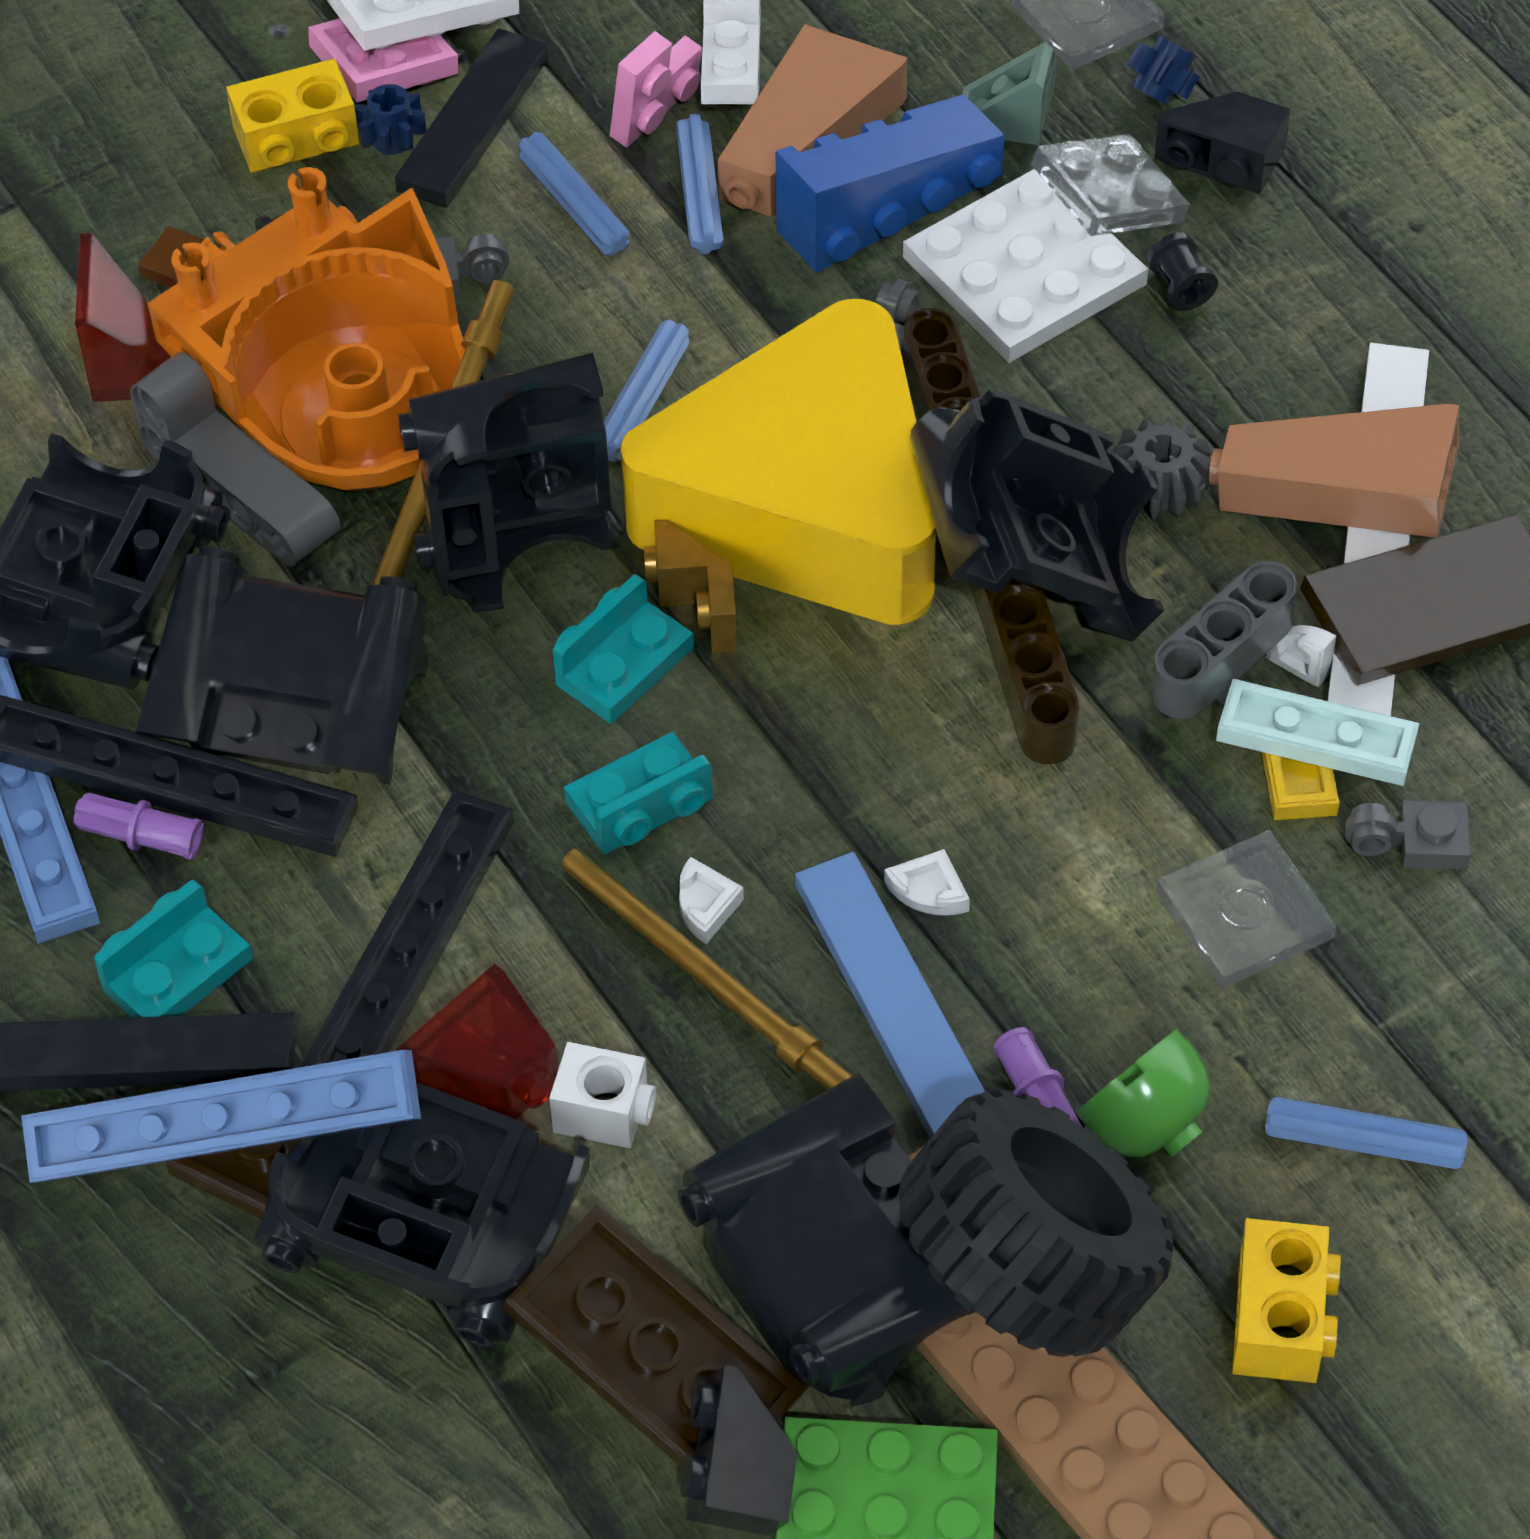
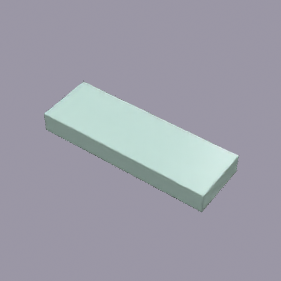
(1317, 732)

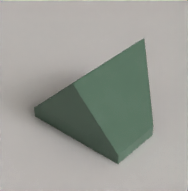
(1018, 94)

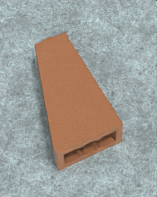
(816, 90)
(1343, 469)

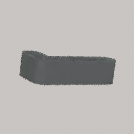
(258, 489)

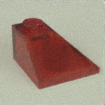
(112, 325)
(486, 1048)

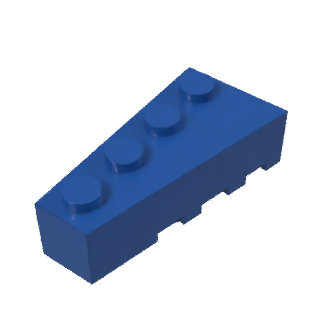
(882, 179)

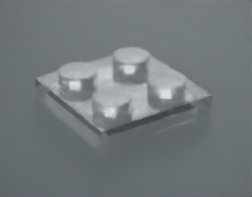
(1110, 184)

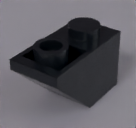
(1225, 138)
(741, 1459)

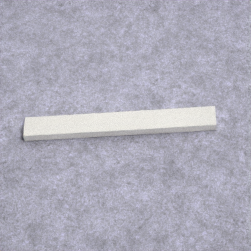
(1392, 381)

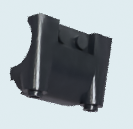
(508, 470)
(1035, 504)
(96, 556)
(285, 668)
(427, 1204)
(816, 1242)

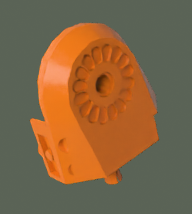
(320, 332)

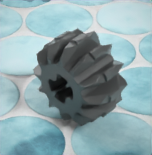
(1174, 460)

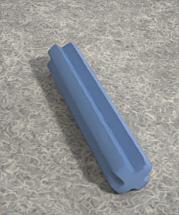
(699, 184)
(574, 194)
(645, 384)
(1366, 1132)

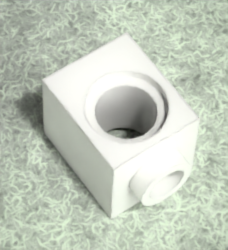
(594, 1071)

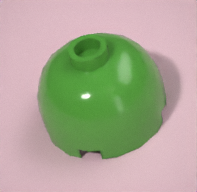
(1152, 1101)

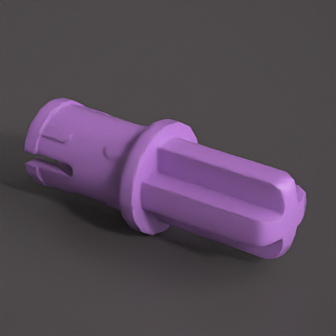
(139, 825)
(1031, 1071)

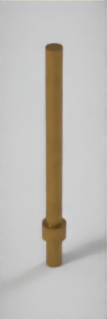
(480, 344)
(794, 1045)

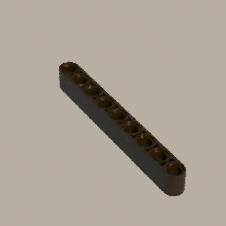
(1018, 616)

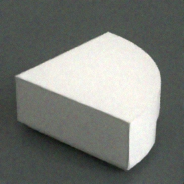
(1305, 653)
(928, 885)
(706, 899)

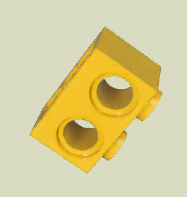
(293, 115)
(1276, 1299)

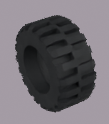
(1035, 1223)

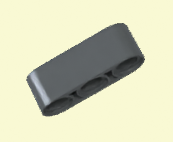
(1233, 615)

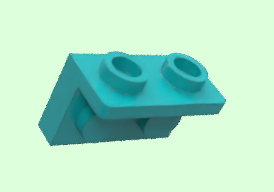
(619, 651)
(640, 792)
(170, 956)

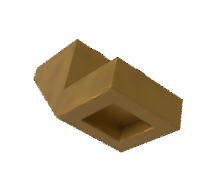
(694, 576)

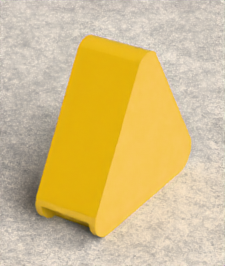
(798, 469)

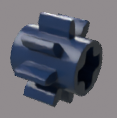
(1163, 70)
(390, 119)

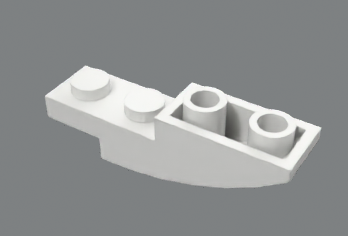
(731, 51)

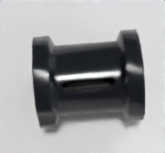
(1181, 270)

